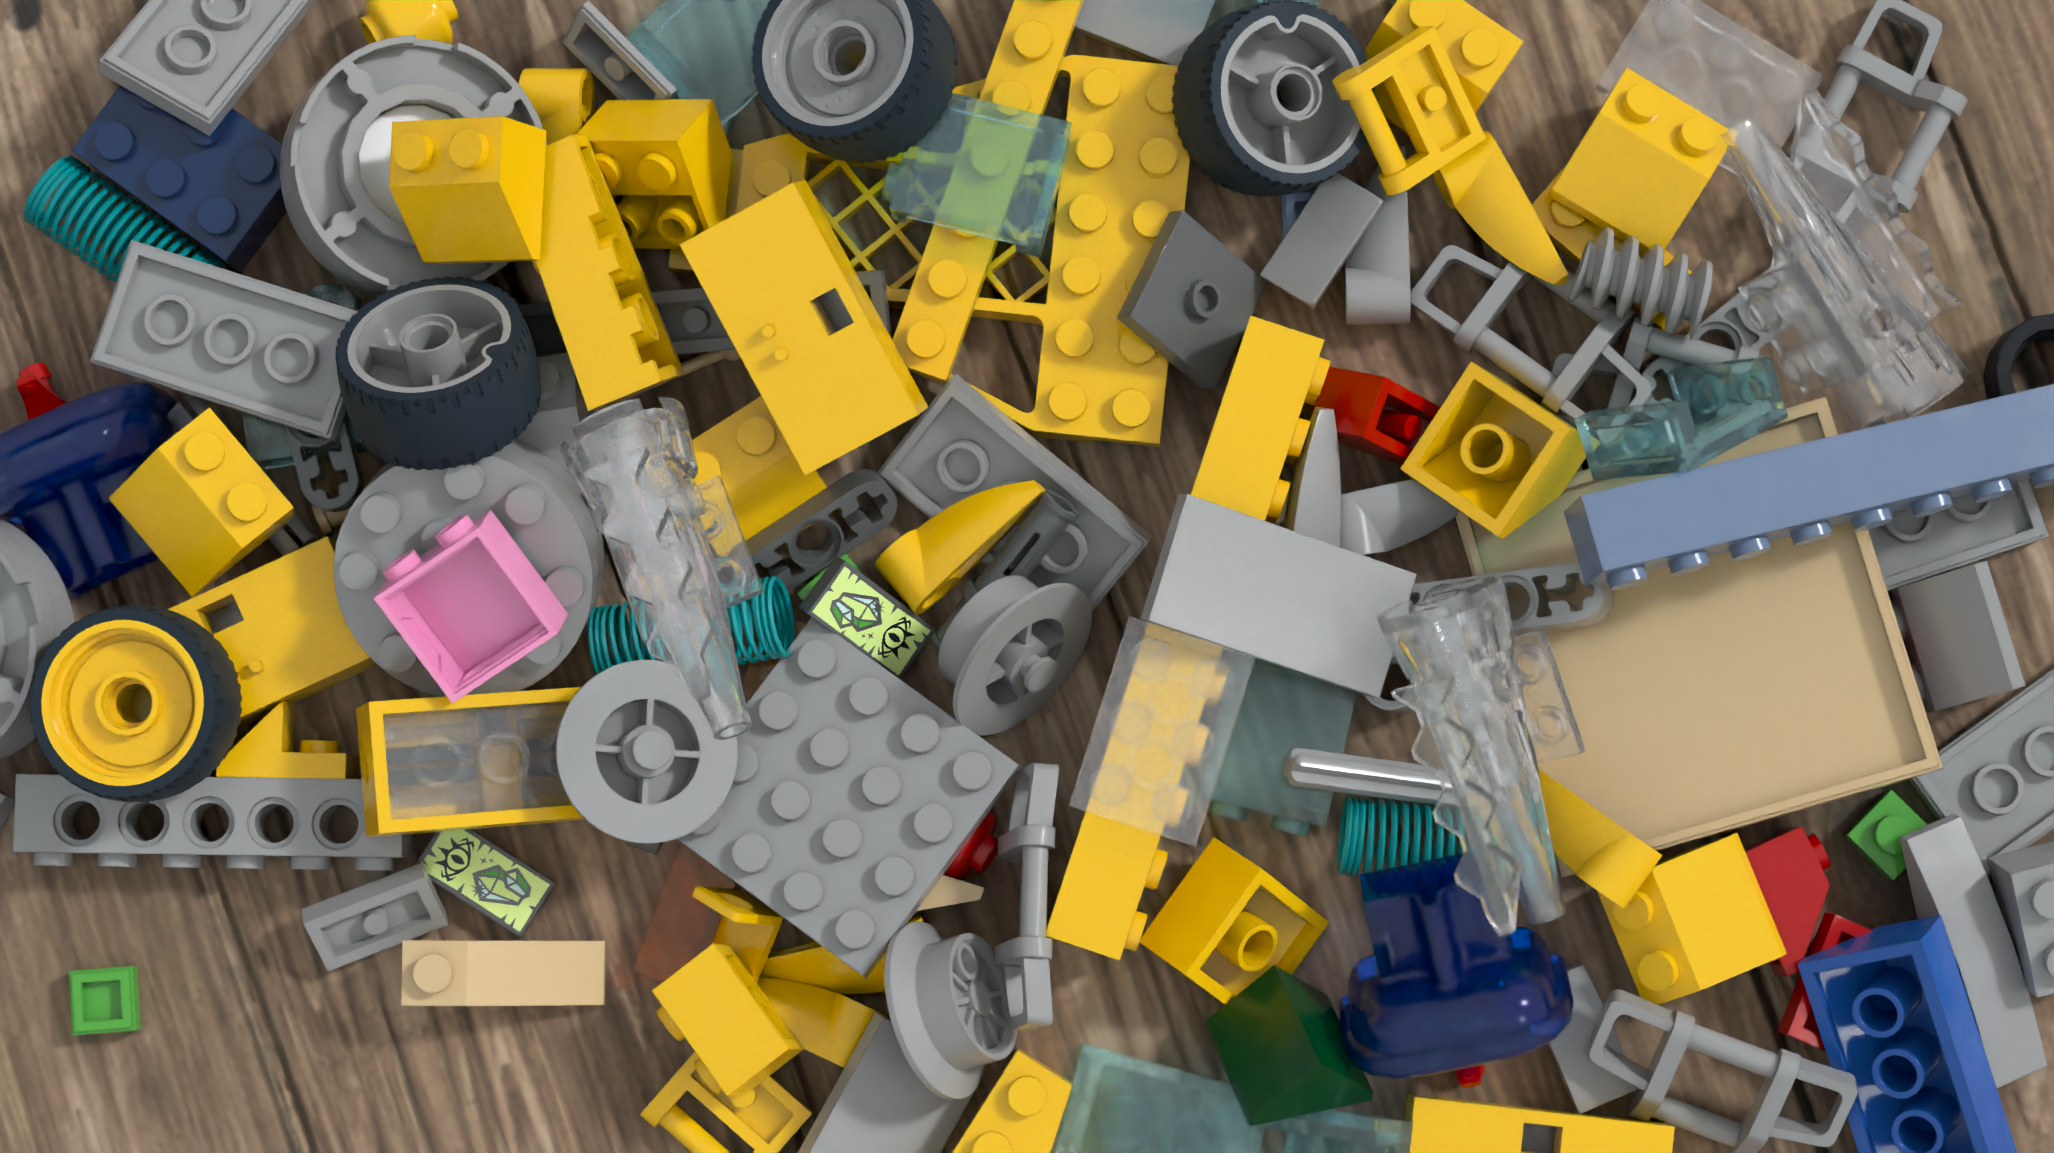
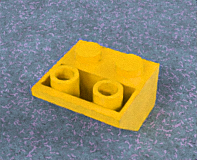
(663, 167)

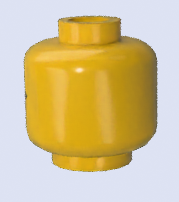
(409, 17)

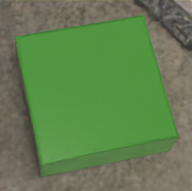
(104, 1000)

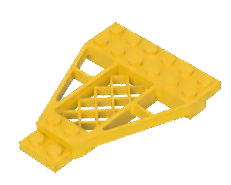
(1111, 204)

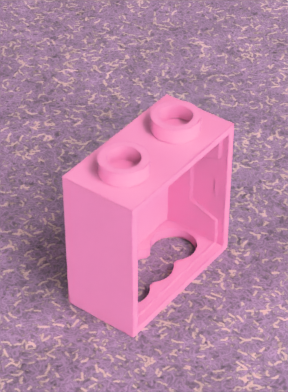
(469, 604)

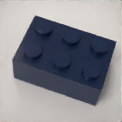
(209, 187)

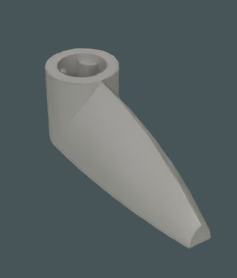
(1380, 264)
(1316, 484)
(1390, 516)

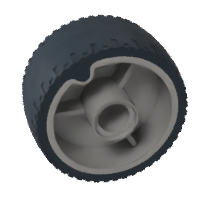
(811, 83)
(1231, 107)
(438, 373)

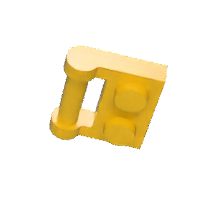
(1427, 101)
(762, 1117)

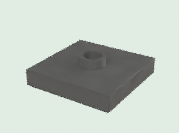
(1192, 300)

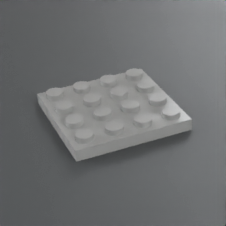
(848, 797)

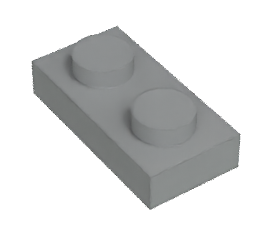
(374, 917)

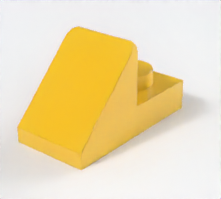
(270, 752)

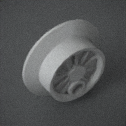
(1012, 650)
(642, 755)
(946, 1007)

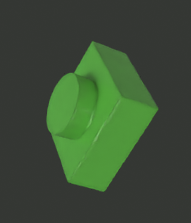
(1878, 833)

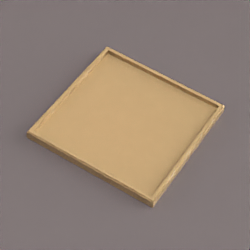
(1728, 683)

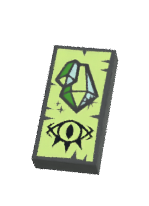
(867, 617)
(487, 878)

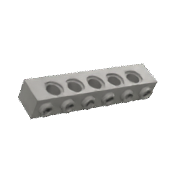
(49, 802)

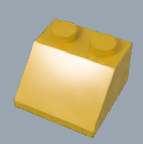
(1473, 43)
(1641, 162)
(470, 188)
(1495, 453)
(754, 467)
(201, 503)
(1695, 922)
(1231, 924)

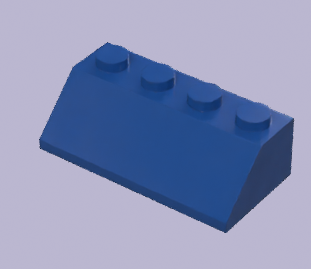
(1907, 1033)

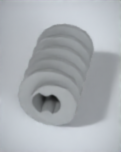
(1643, 281)

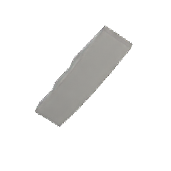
(1952, 883)

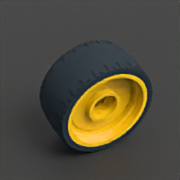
(87, 694)

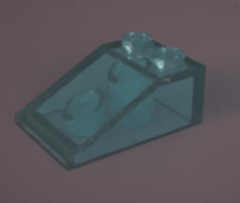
(1151, 1108)

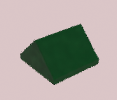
(1284, 1050)

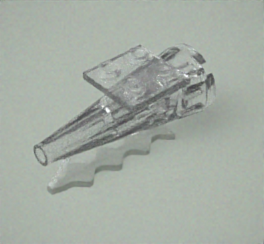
(1845, 274)
(671, 546)
(1487, 718)

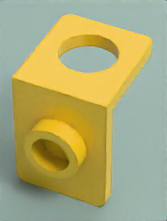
(745, 925)

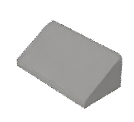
(615, 58)
(1321, 239)

